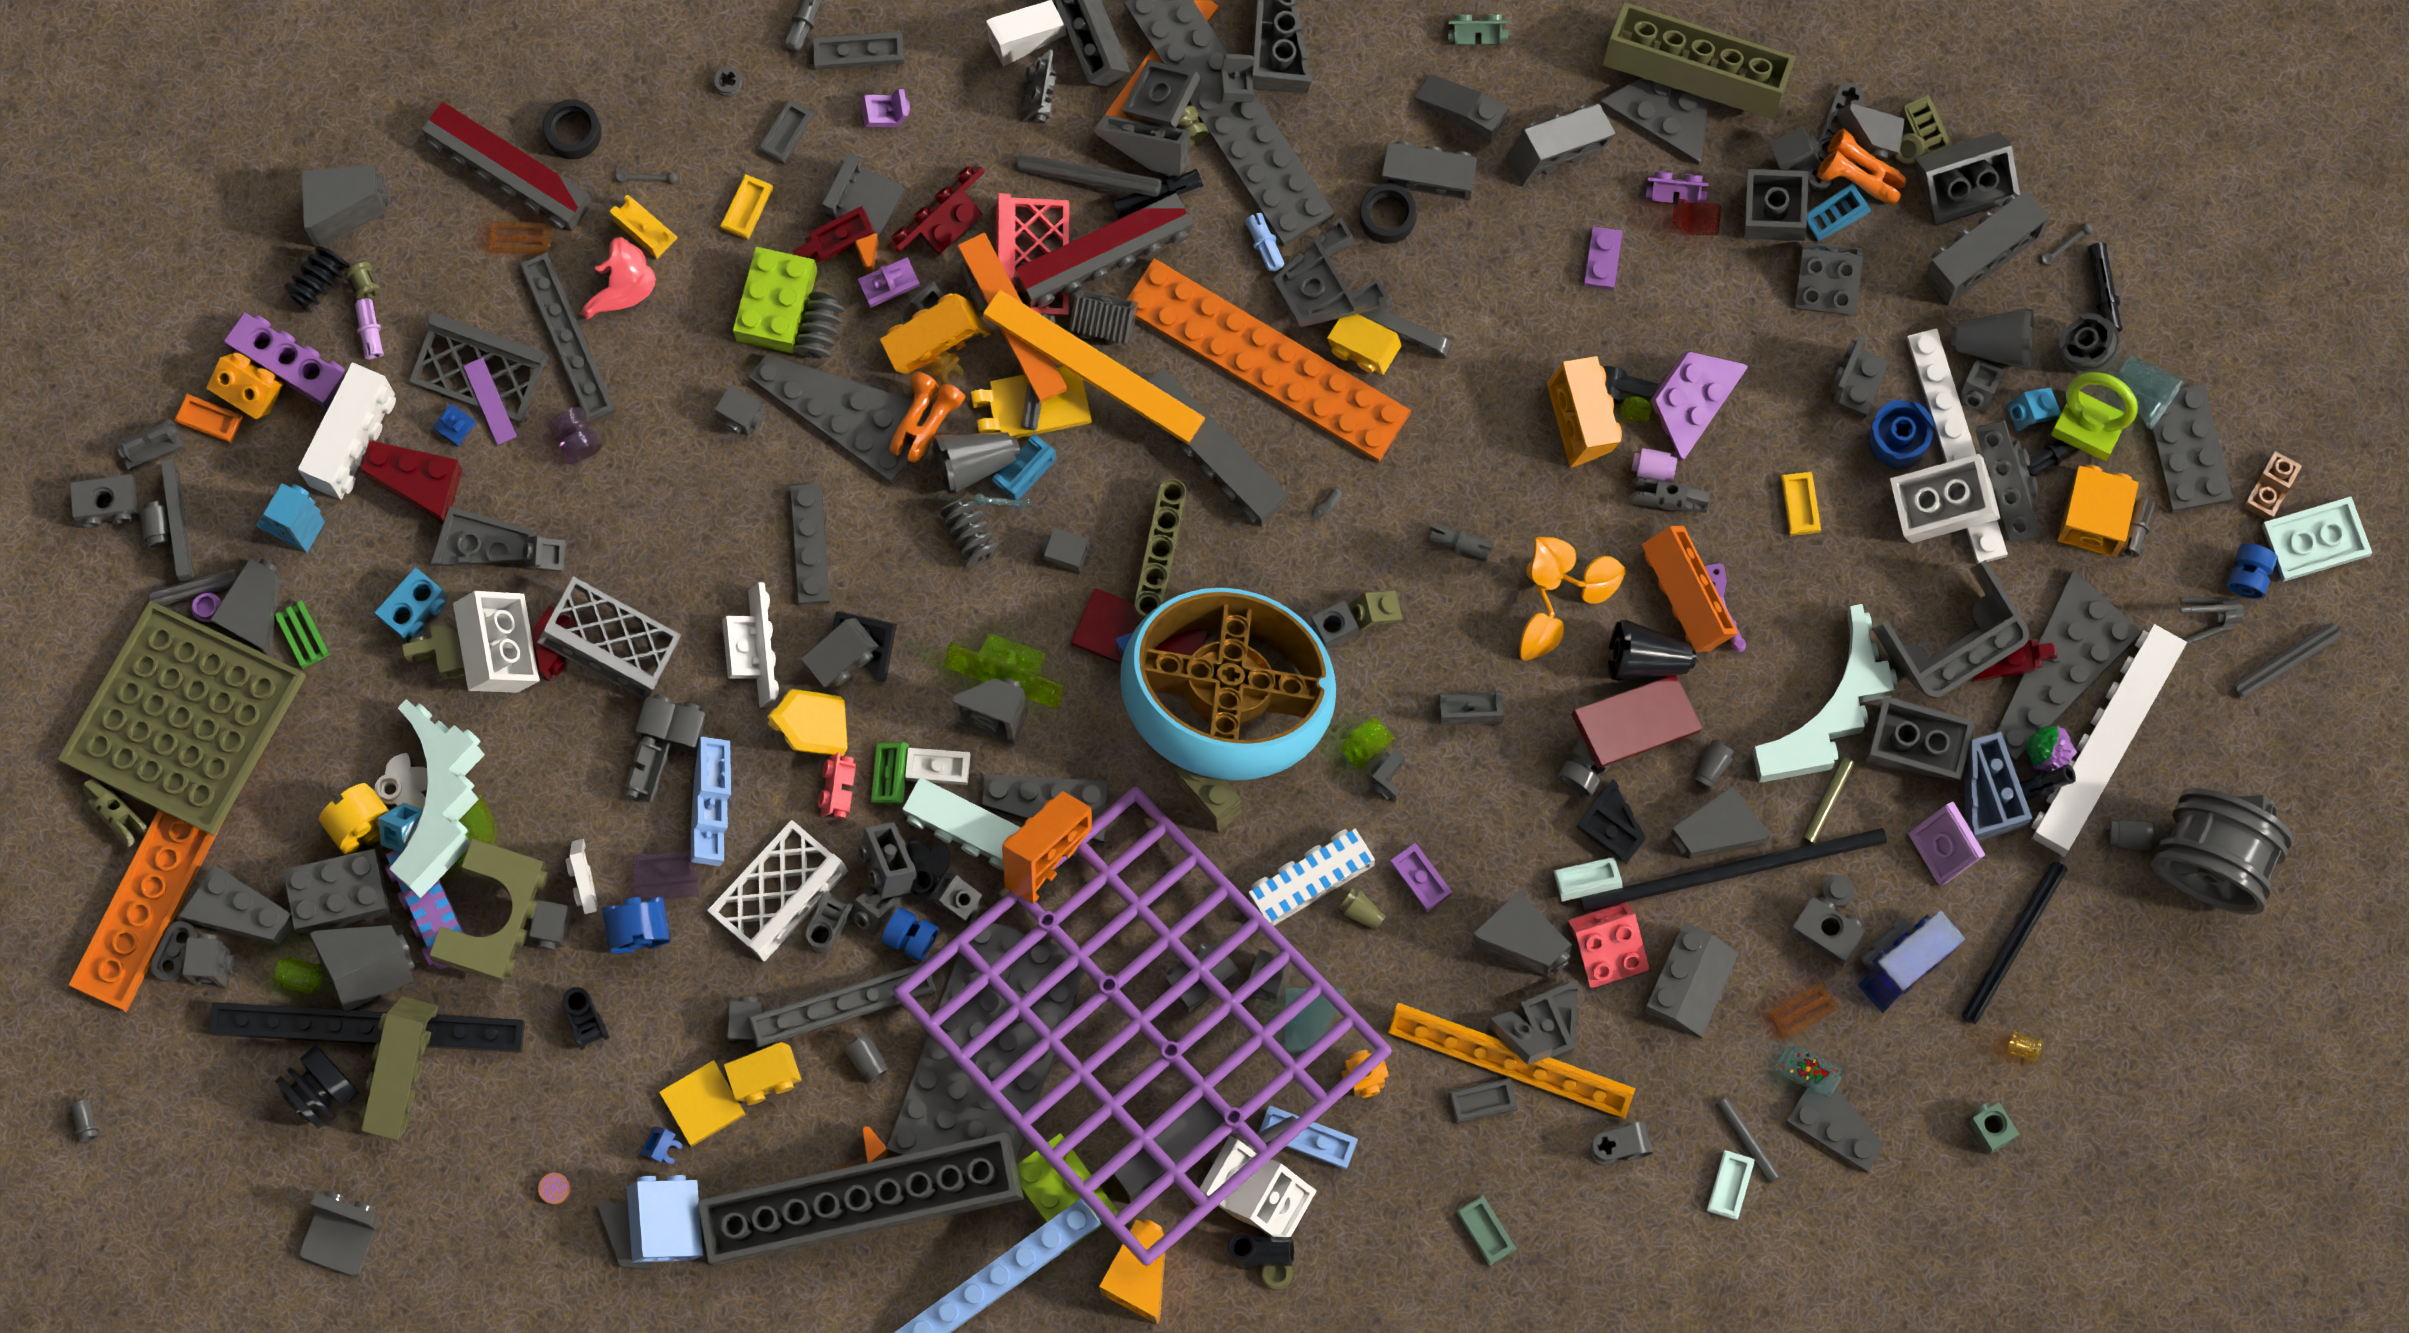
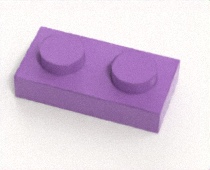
(1603, 258)
(1421, 877)

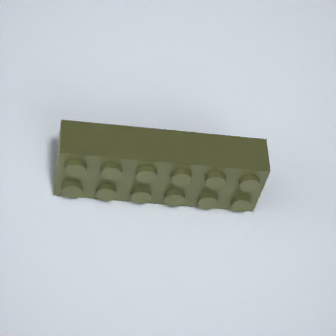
(1699, 60)

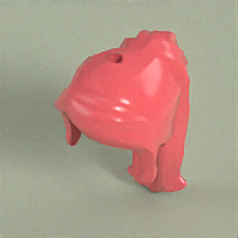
(628, 282)

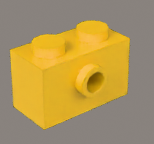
(1364, 343)
(763, 1073)

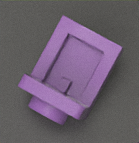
(885, 109)

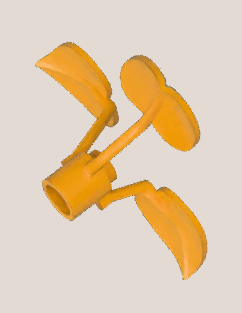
(1549, 563)

